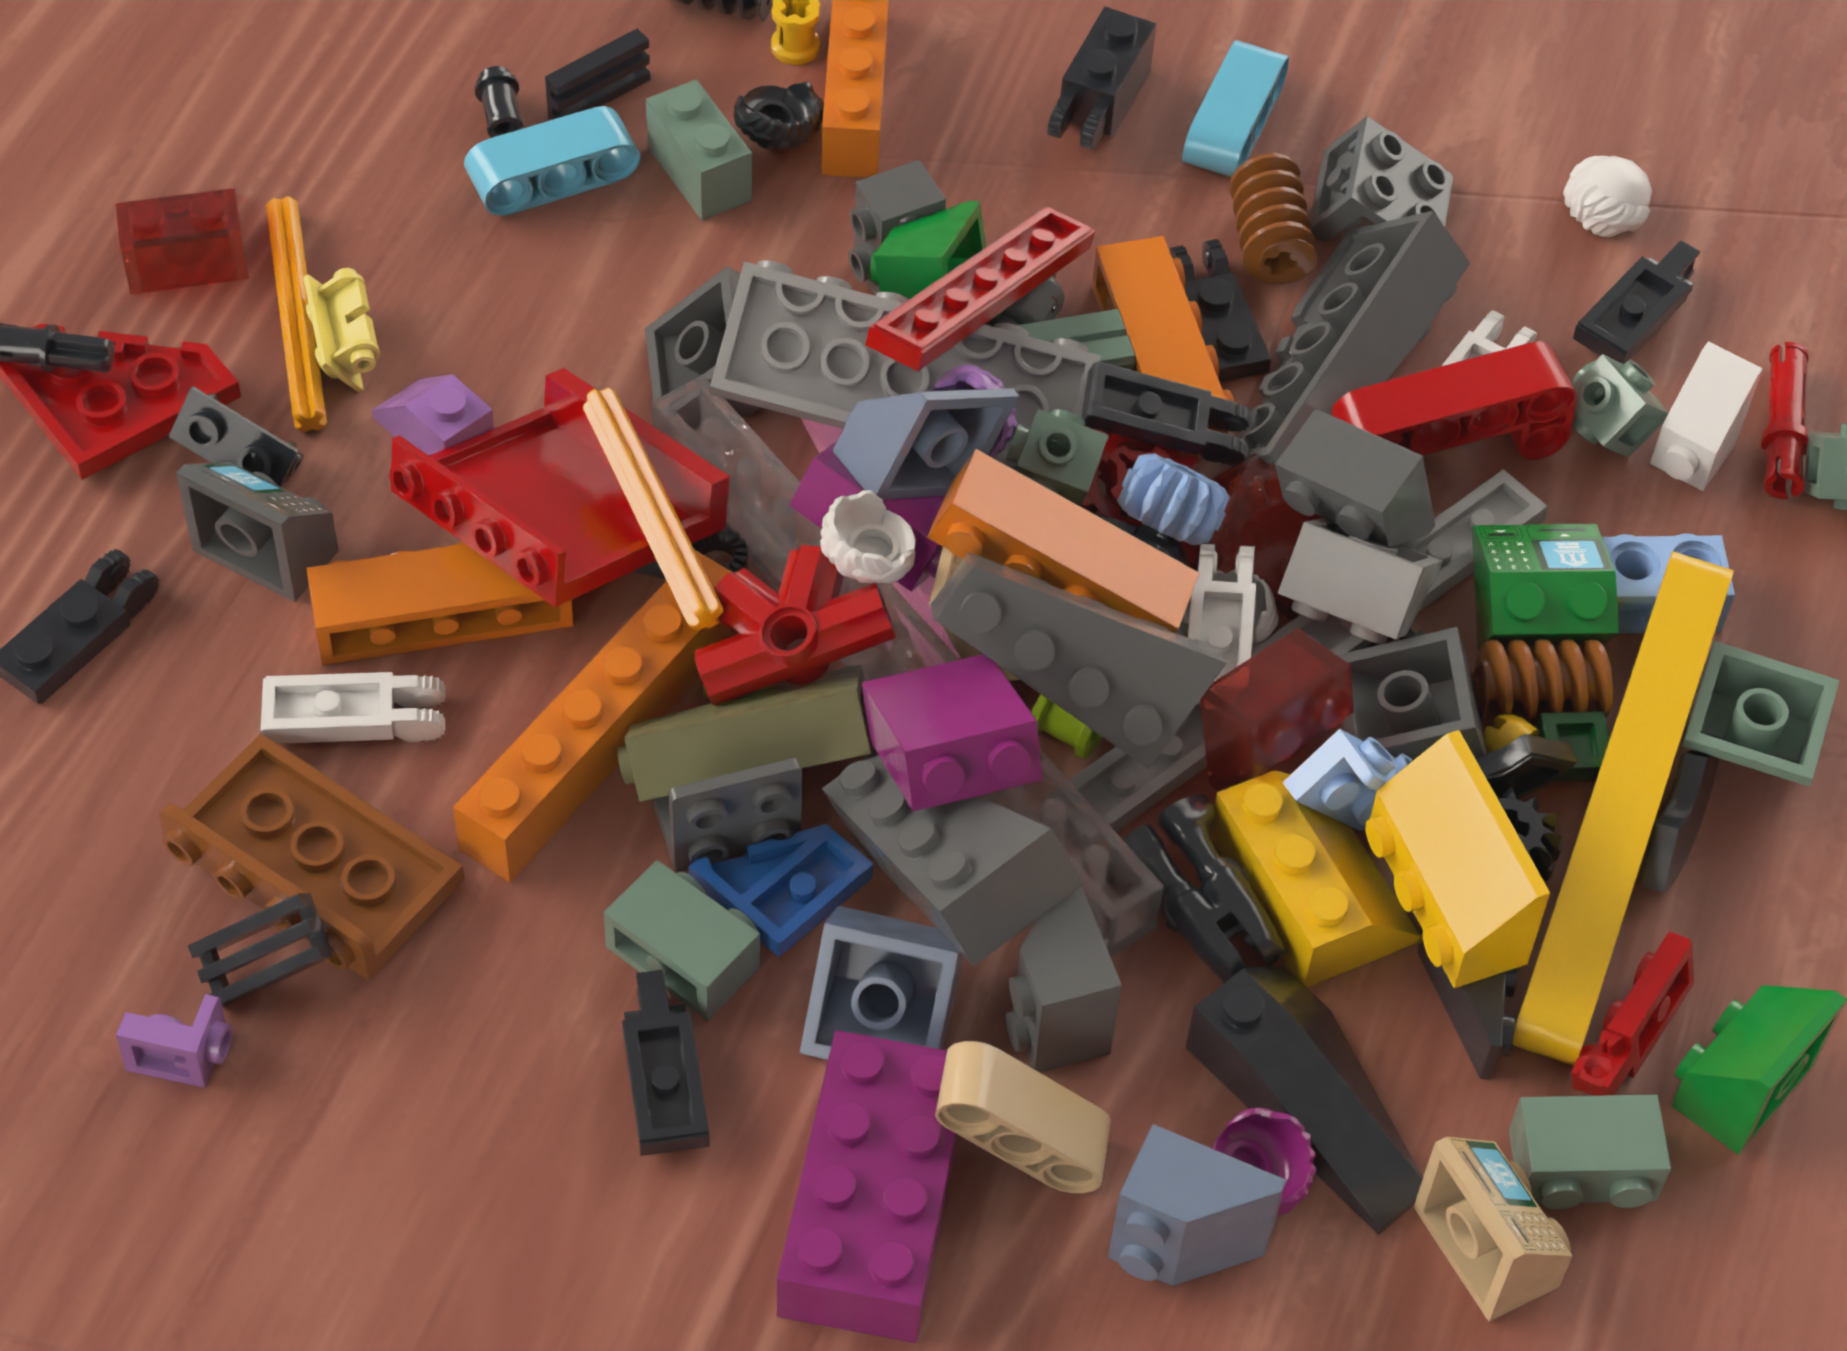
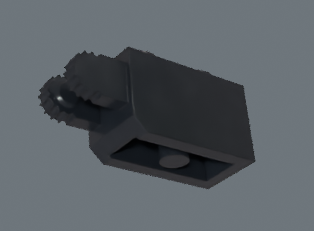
(1104, 77)

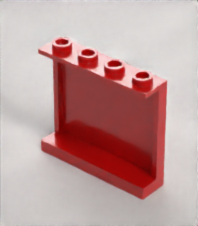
(546, 498)

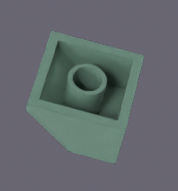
(1760, 713)

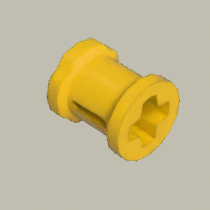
(795, 34)

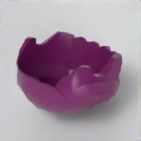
(1275, 1145)

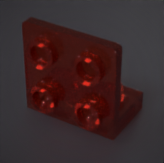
(1257, 519)

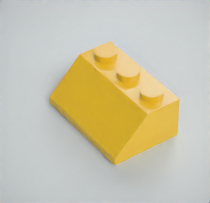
(1458, 863)
(1310, 879)

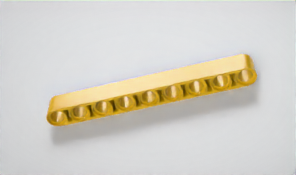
(1621, 810)

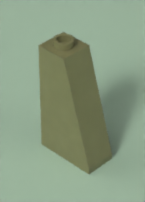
(783, 722)

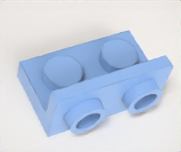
(1344, 777)

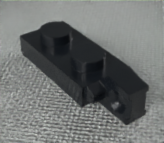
(1638, 304)
(663, 1071)

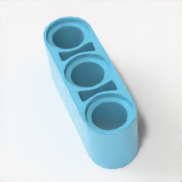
(1235, 108)
(551, 160)

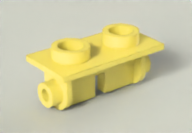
(341, 327)

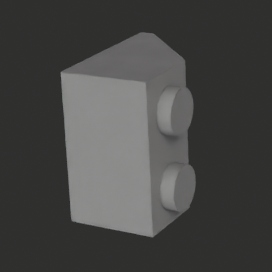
(1357, 581)

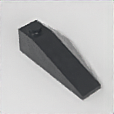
(1289, 1055)

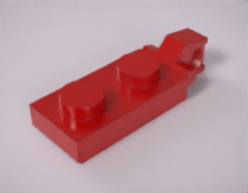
(1639, 1021)

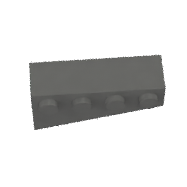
(1092, 661)
(962, 863)

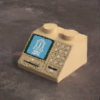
(1491, 1225)

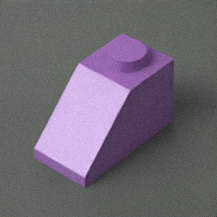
(435, 413)

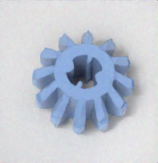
(1173, 499)

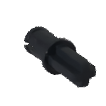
(54, 349)

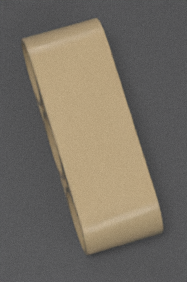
(1023, 1117)

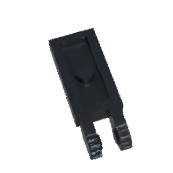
(1224, 314)
(1164, 413)
(76, 627)

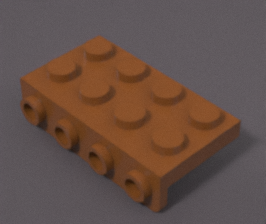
(288, 829)

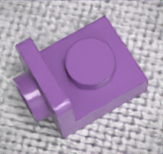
(175, 1051)

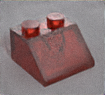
(182, 240)
(1272, 707)

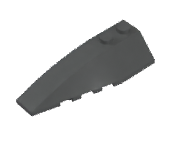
(1356, 323)

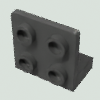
(1375, 177)
(730, 812)

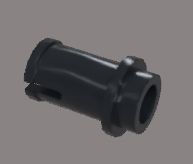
(498, 93)

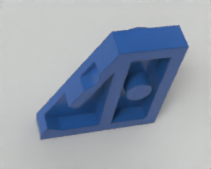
(787, 883)

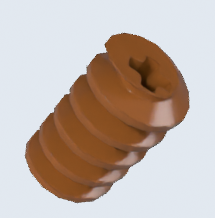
(1272, 219)
(1543, 676)

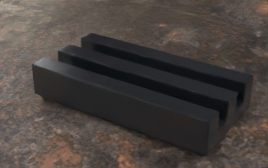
(598, 76)
(215, 970)

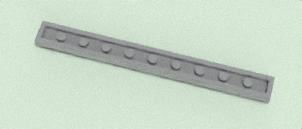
(1126, 789)

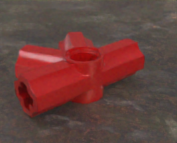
(770, 621)

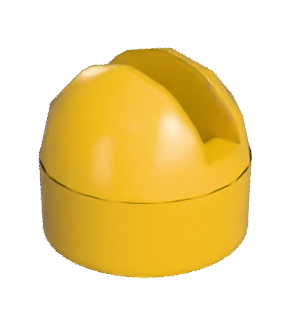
(1508, 729)

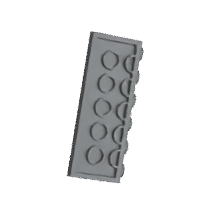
(804, 353)

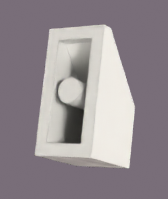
(1706, 416)

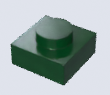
(1586, 735)

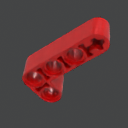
(1469, 401)

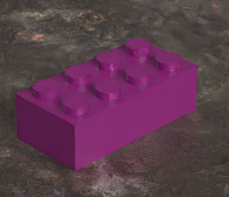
(869, 1192)

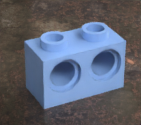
(1641, 567)

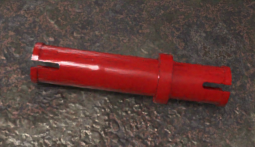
(1786, 433)

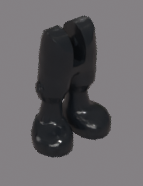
(1223, 903)

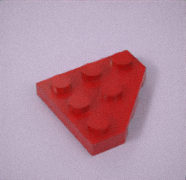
(117, 412)

